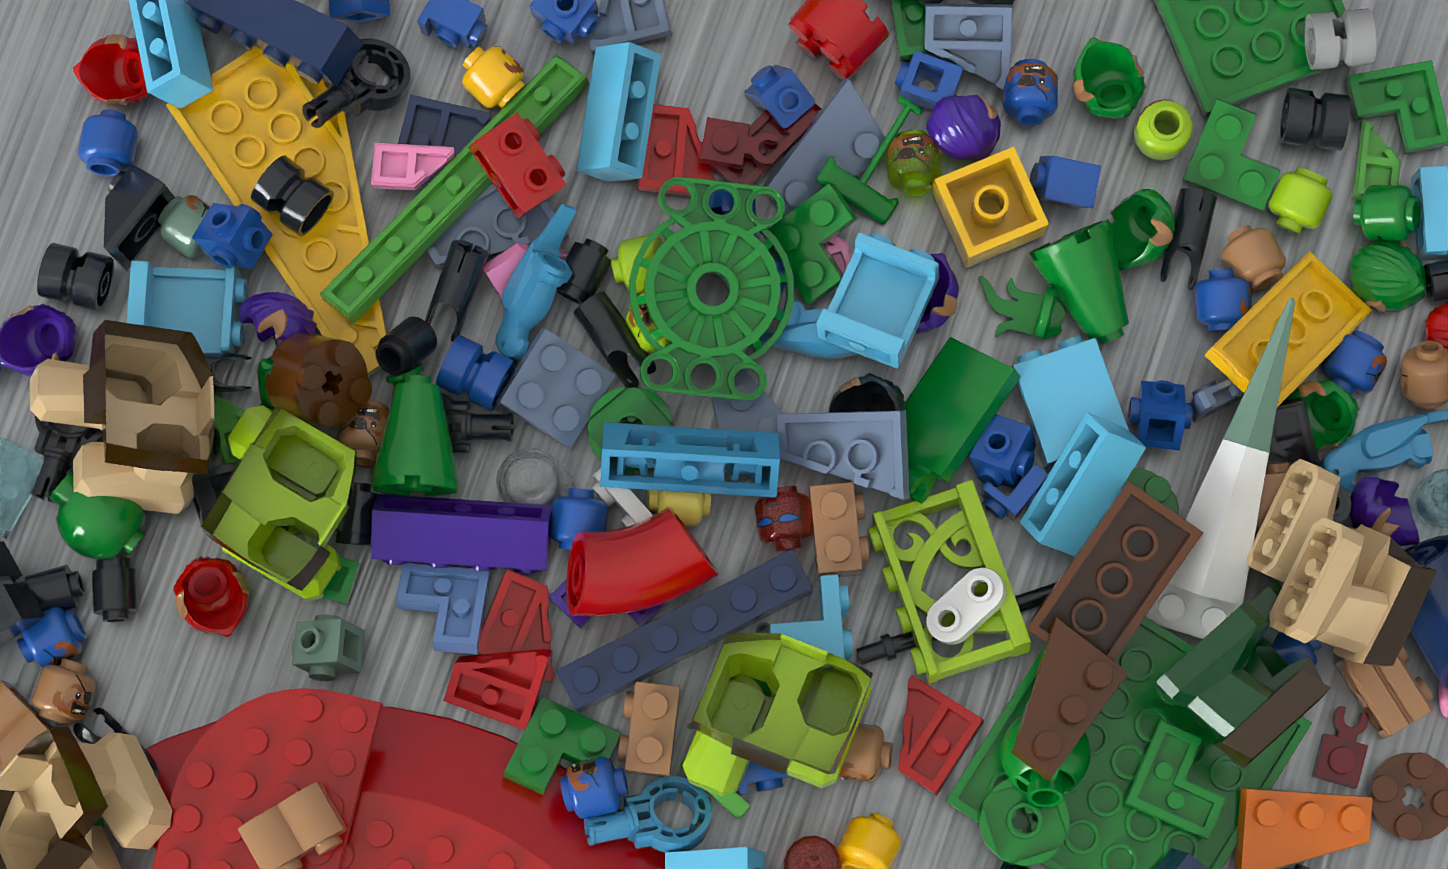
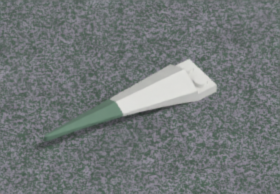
(1228, 504)

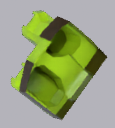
(284, 478)
(796, 730)

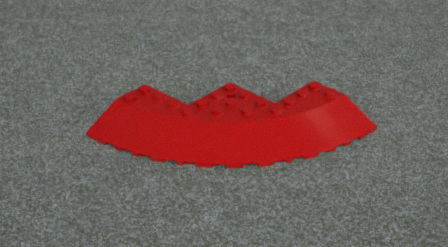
(442, 803)

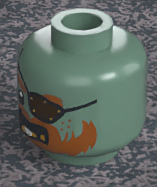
(179, 223)

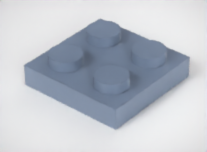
(555, 387)

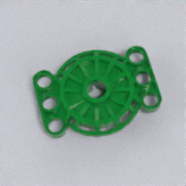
(737, 257)

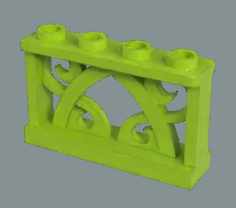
(966, 525)

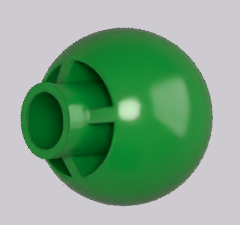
(97, 524)
(1039, 790)

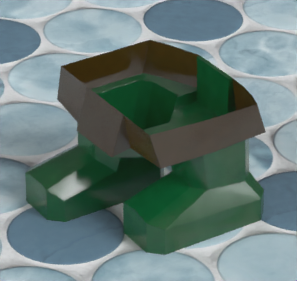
(1242, 683)

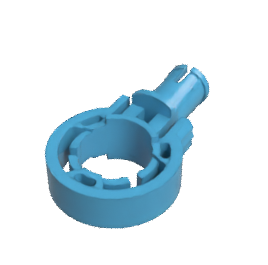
(641, 824)

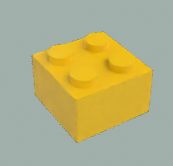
(989, 207)

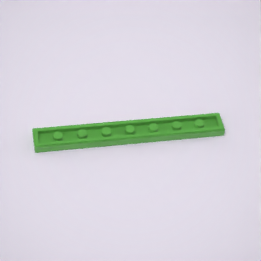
(445, 197)

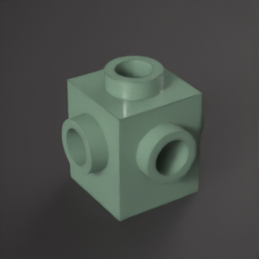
(328, 647)

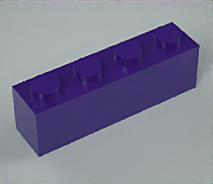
(461, 533)

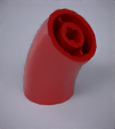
(634, 567)

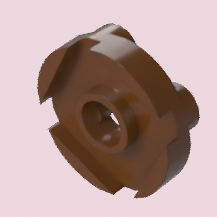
(1387, 790)

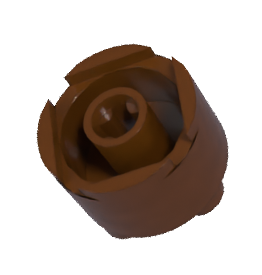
(318, 379)

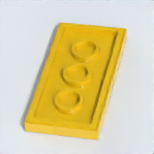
(1321, 318)

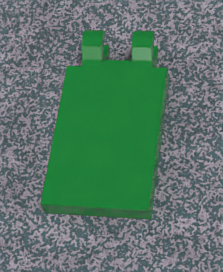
(951, 412)

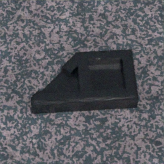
(1293, 433)

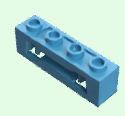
(690, 459)

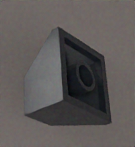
(133, 213)

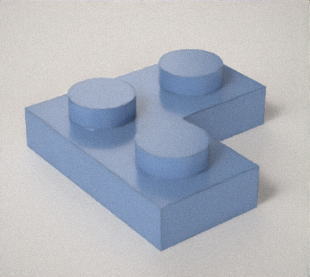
(455, 594)

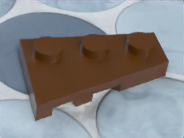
(1066, 697)

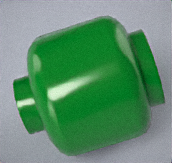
(1387, 212)

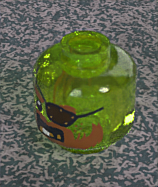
(913, 163)

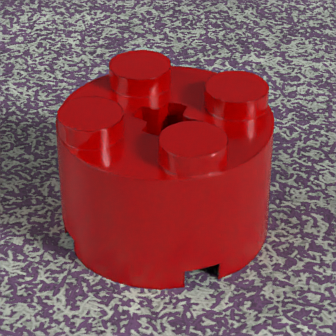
(838, 33)

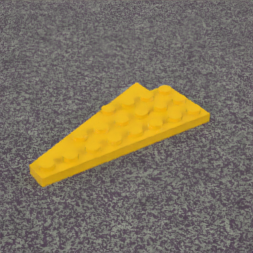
(246, 127)

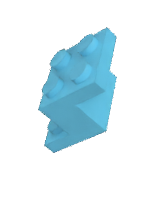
(827, 632)

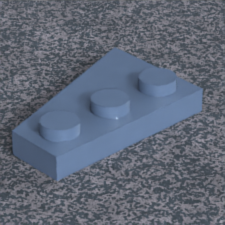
(839, 130)
(492, 226)
(851, 445)

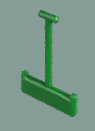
(857, 191)

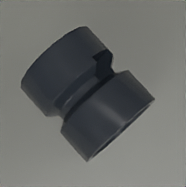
(1315, 119)
(287, 192)
(69, 275)

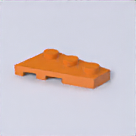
(1296, 826)

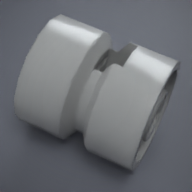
(1340, 39)

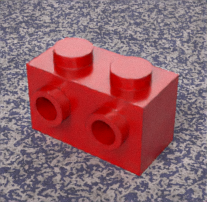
(518, 164)

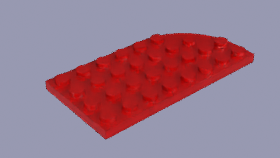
(257, 761)

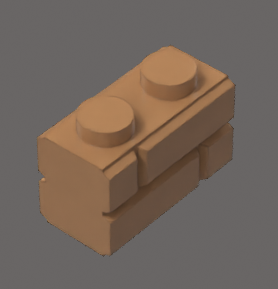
(1387, 693)

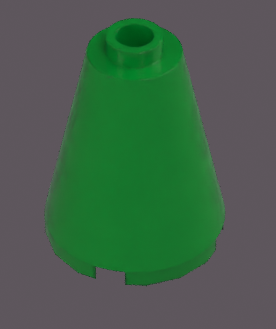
(1087, 279)
(415, 443)

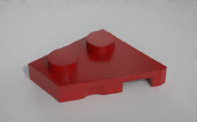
(672, 151)
(518, 618)
(499, 684)
(934, 735)

